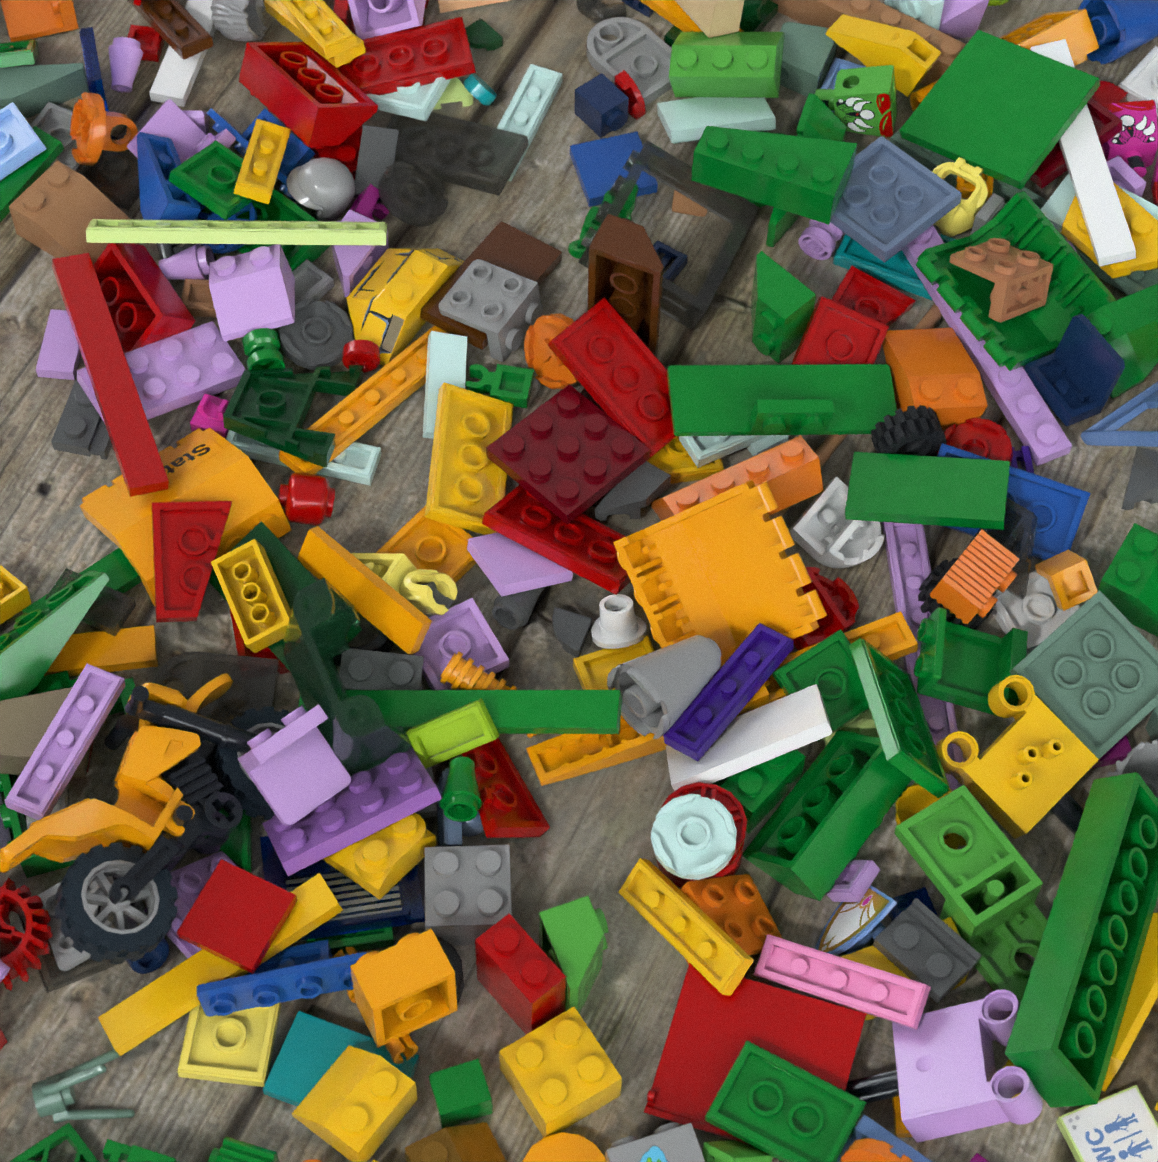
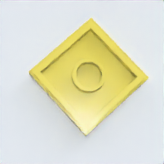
(230, 1046)

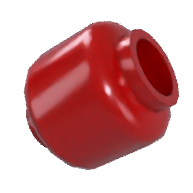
(307, 499)

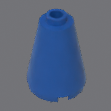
(1120, 26)

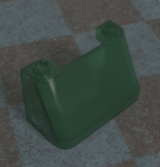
(354, 724)

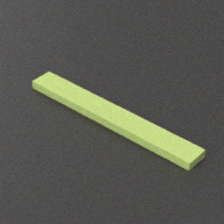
(236, 232)

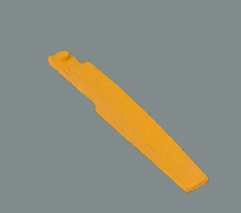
(581, 754)

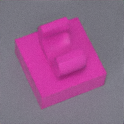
(210, 414)

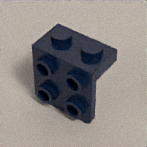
(1078, 374)

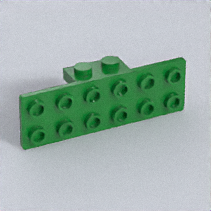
(779, 399)

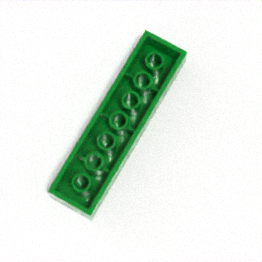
(1090, 945)

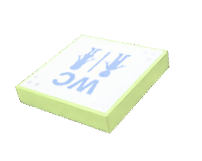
(1112, 1130)

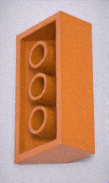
(788, 468)

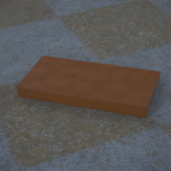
(506, 249)

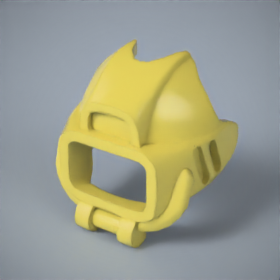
(963, 215)

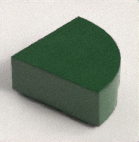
(483, 36)

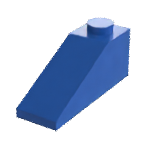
(157, 195)

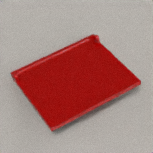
(713, 1028)

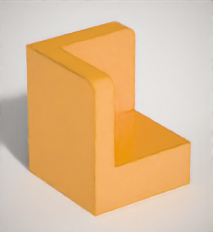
(1068, 578)

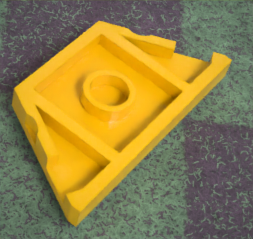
(1142, 228)

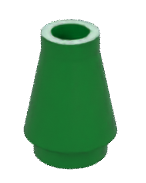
(461, 792)

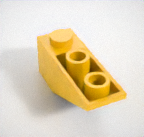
(886, 45)

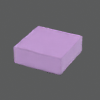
(854, 881)

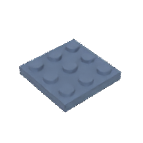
(891, 199)

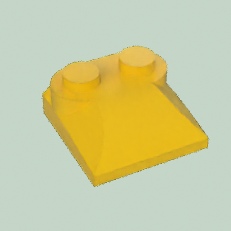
(384, 856)

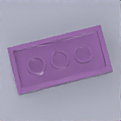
(360, 809)

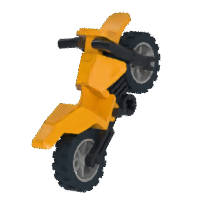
(160, 814)

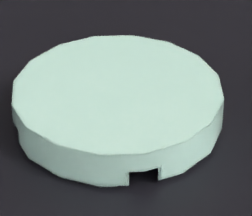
(689, 850)

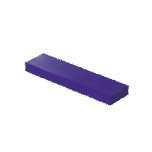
(728, 691)

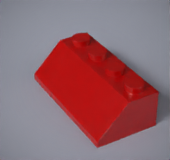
(305, 92)

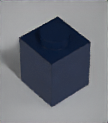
(601, 105)

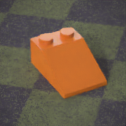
(934, 372)

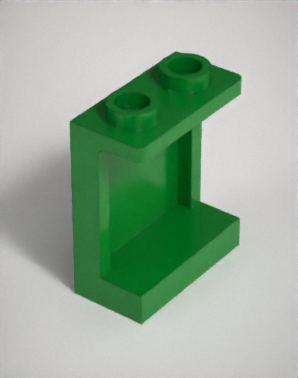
(965, 663)

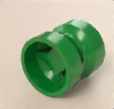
(263, 349)

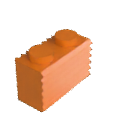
(975, 577)

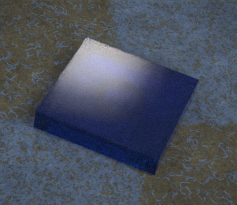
(92, 64)

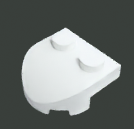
(831, 537)

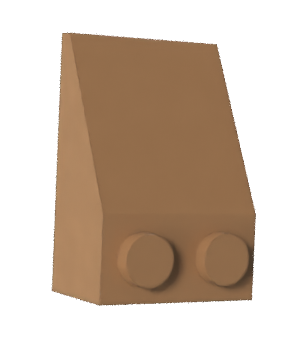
(58, 211)

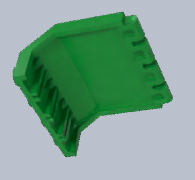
(1035, 333)

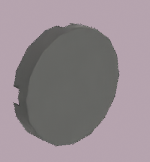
(316, 335)

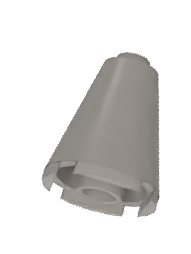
(664, 683)

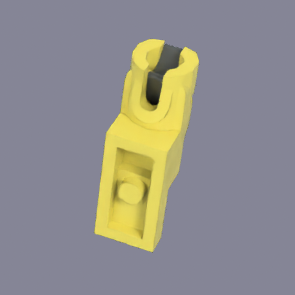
(423, 588)

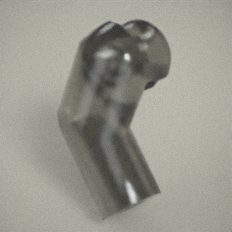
(598, 10)

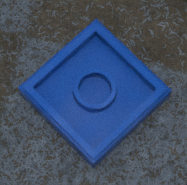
(602, 161)

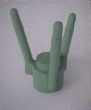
(57, 1092)

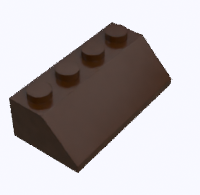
(628, 275)

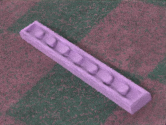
(908, 569)

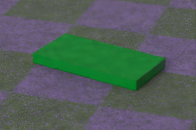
(928, 490)
(899, 718)

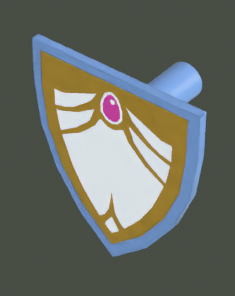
(855, 923)

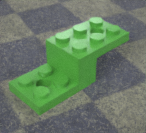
(984, 885)

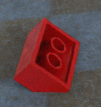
(139, 296)

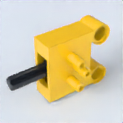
(1025, 766)

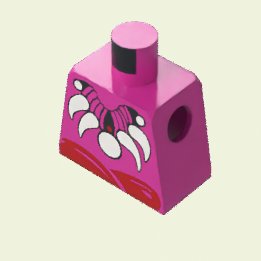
(1139, 134)

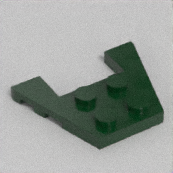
(275, 402)

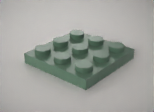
(1095, 674)

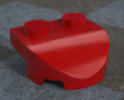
(838, 603)

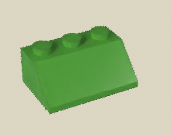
(727, 65)

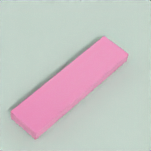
(842, 981)

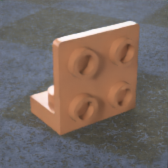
(1018, 276)

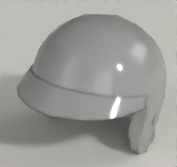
(323, 186)

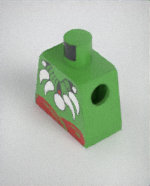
(864, 100)

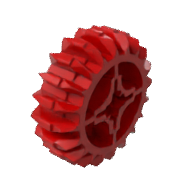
(27, 946)

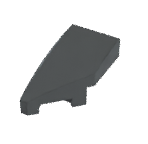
(1142, 479)
(634, 492)

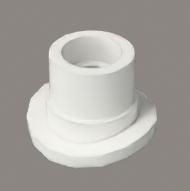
(617, 623)

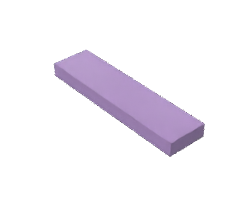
(65, 743)

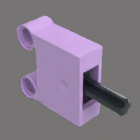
(950, 1072)

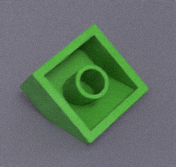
(575, 943)

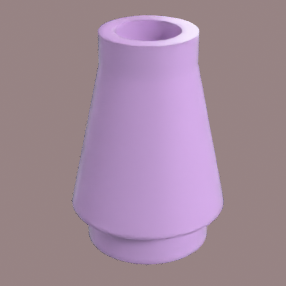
(124, 62)
(188, 264)

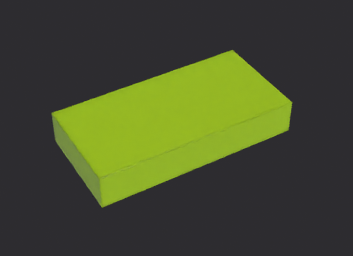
(452, 733)

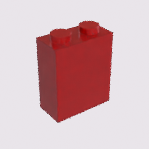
(519, 975)

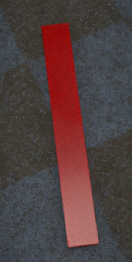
(110, 375)

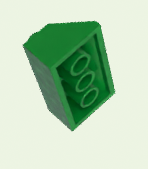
(828, 815)

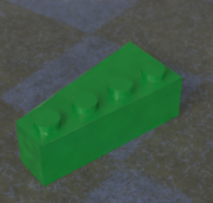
(776, 169)

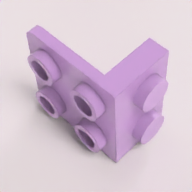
(295, 766)

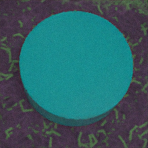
(480, 89)

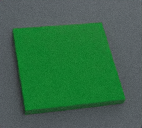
(1000, 108)

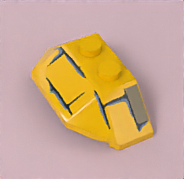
(390, 296)

